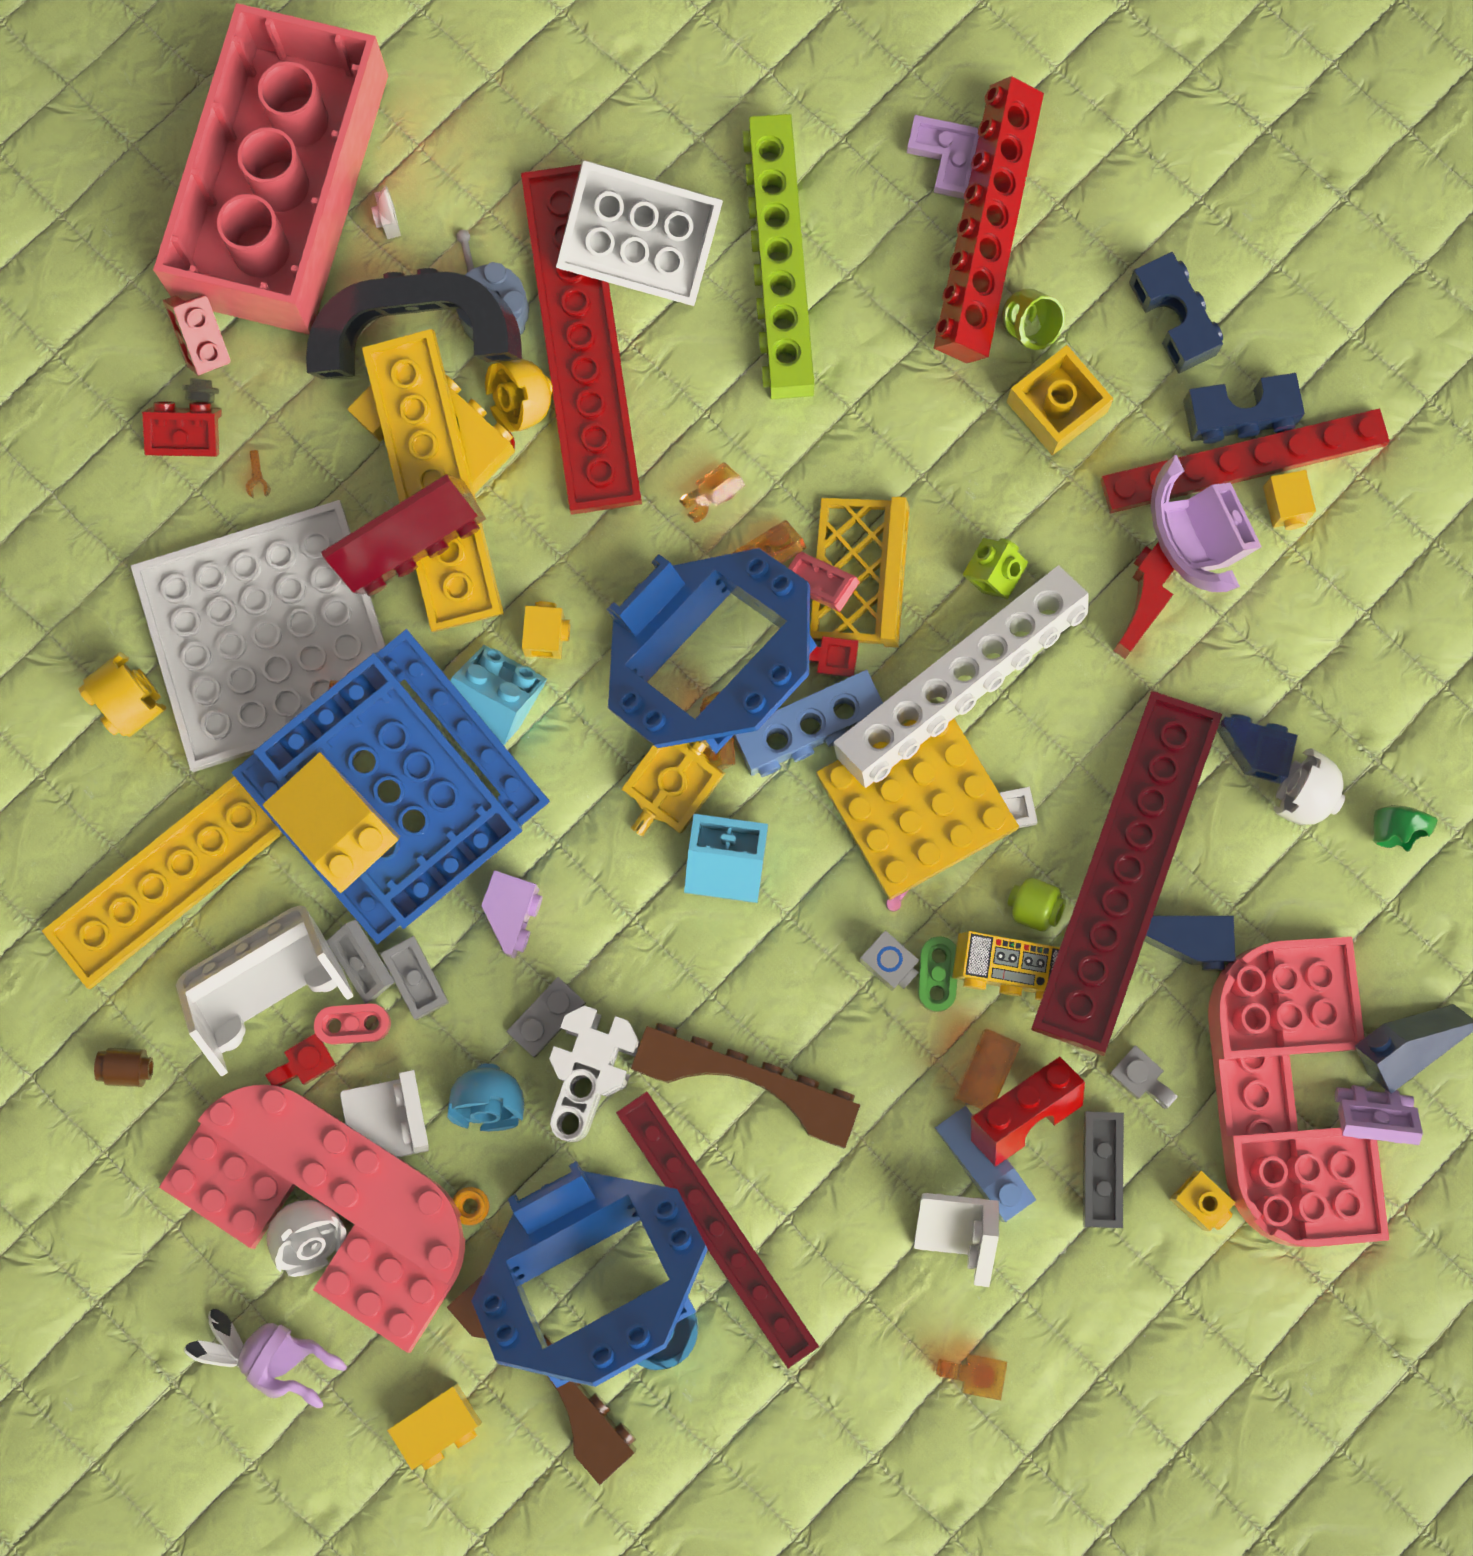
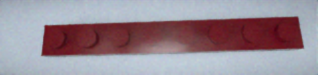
(718, 1230)

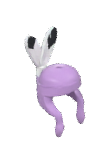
(263, 1357)

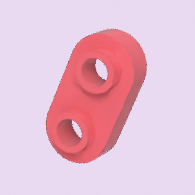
(353, 1024)

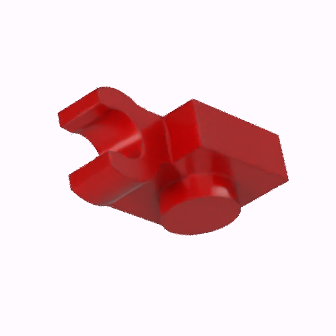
(836, 656)
(306, 1060)

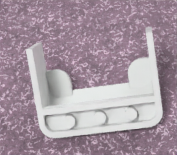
(254, 976)

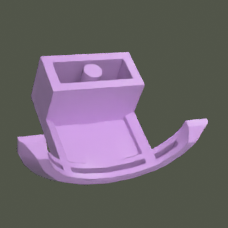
(1201, 531)

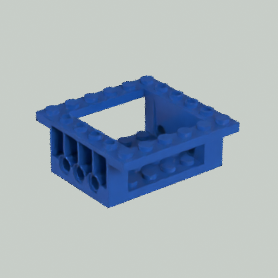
(460, 813)

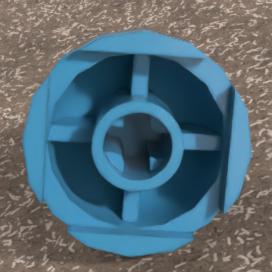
(487, 1098)

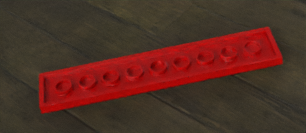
(581, 357)

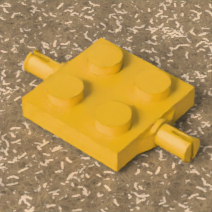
(672, 785)

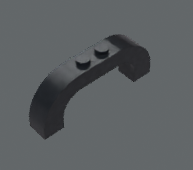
(348, 312)

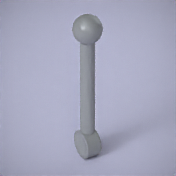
(463, 237)

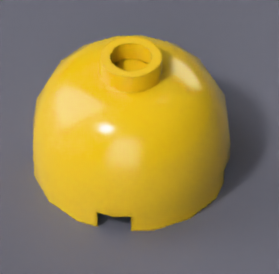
(519, 393)

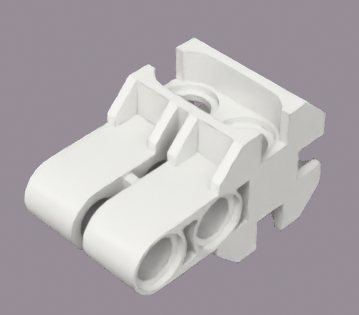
(591, 1059)

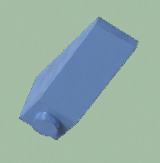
(994, 1183)

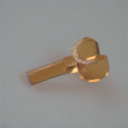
(256, 475)

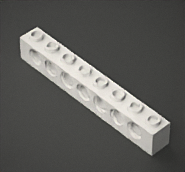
(1053, 592)

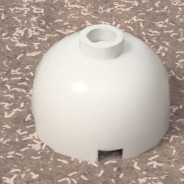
(1311, 790)
(304, 1237)

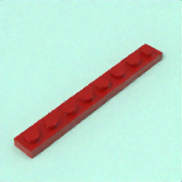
(1251, 459)

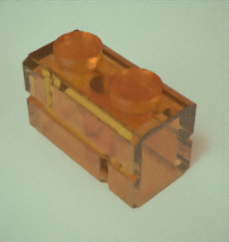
(986, 1070)

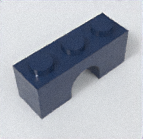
(1167, 285)
(1213, 415)

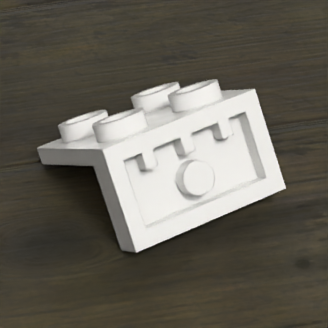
(388, 1114)
(960, 1227)

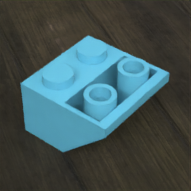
(498, 690)
(725, 858)

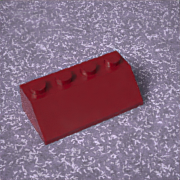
(405, 535)

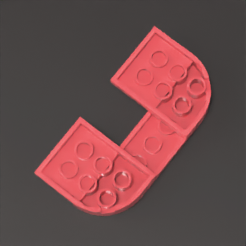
(1287, 1181)
(405, 1228)

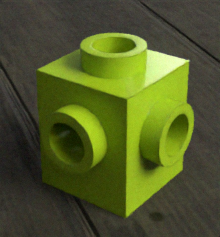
(995, 567)

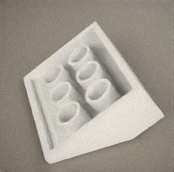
(638, 232)

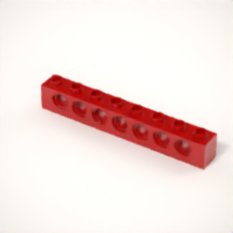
(988, 220)

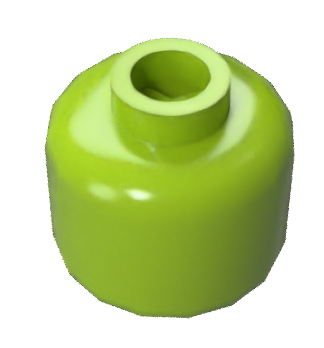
(1037, 904)

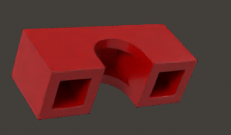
(1004, 1124)

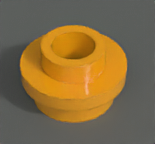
(482, 1202)

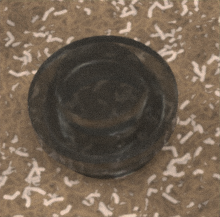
(200, 390)

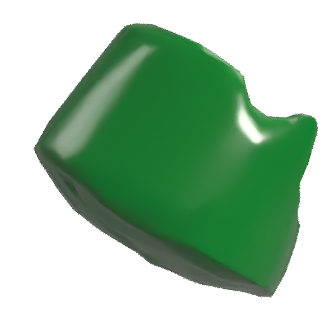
(1401, 826)

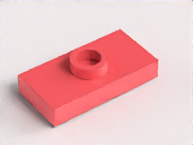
(827, 583)

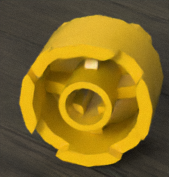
(122, 696)

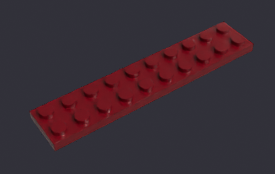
(1126, 874)

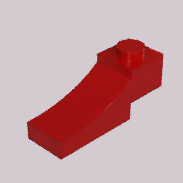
(1151, 596)

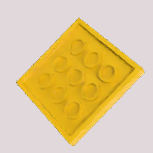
(923, 812)

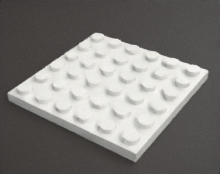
(253, 630)

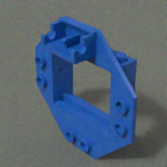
(670, 609)
(562, 1223)

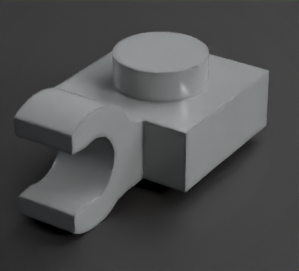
(1139, 1075)

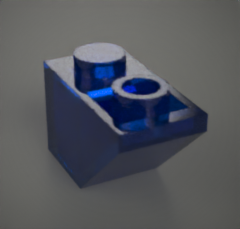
(1259, 749)

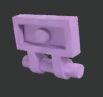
(1378, 1115)

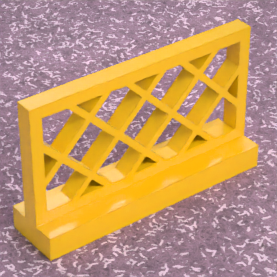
(891, 567)

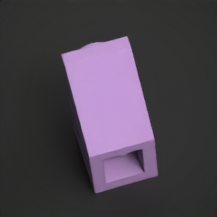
(508, 908)

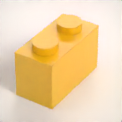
(435, 1427)

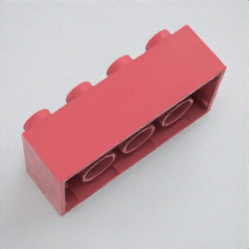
(273, 168)

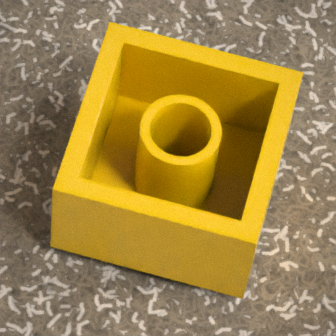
(1059, 400)

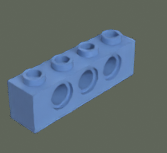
(855, 691)

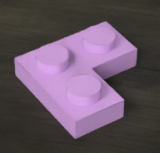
(952, 145)

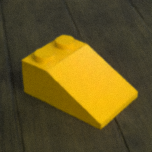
(331, 822)

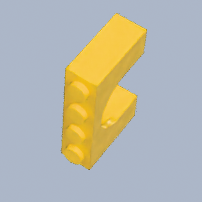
(483, 444)

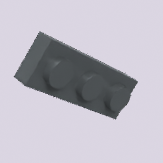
(1103, 1169)

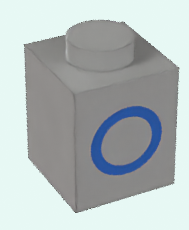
(890, 962)

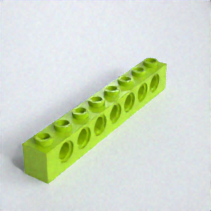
(775, 135)

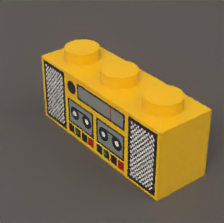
(1003, 963)

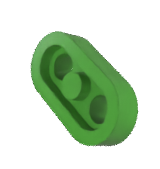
(937, 974)

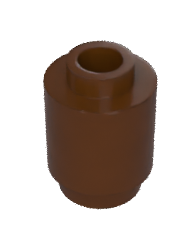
(123, 1067)

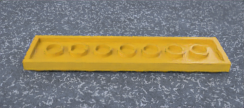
(422, 448)
(161, 883)

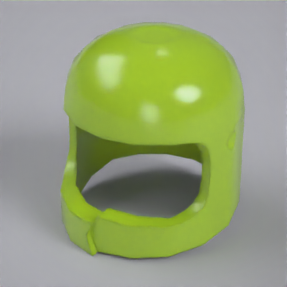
(1049, 313)

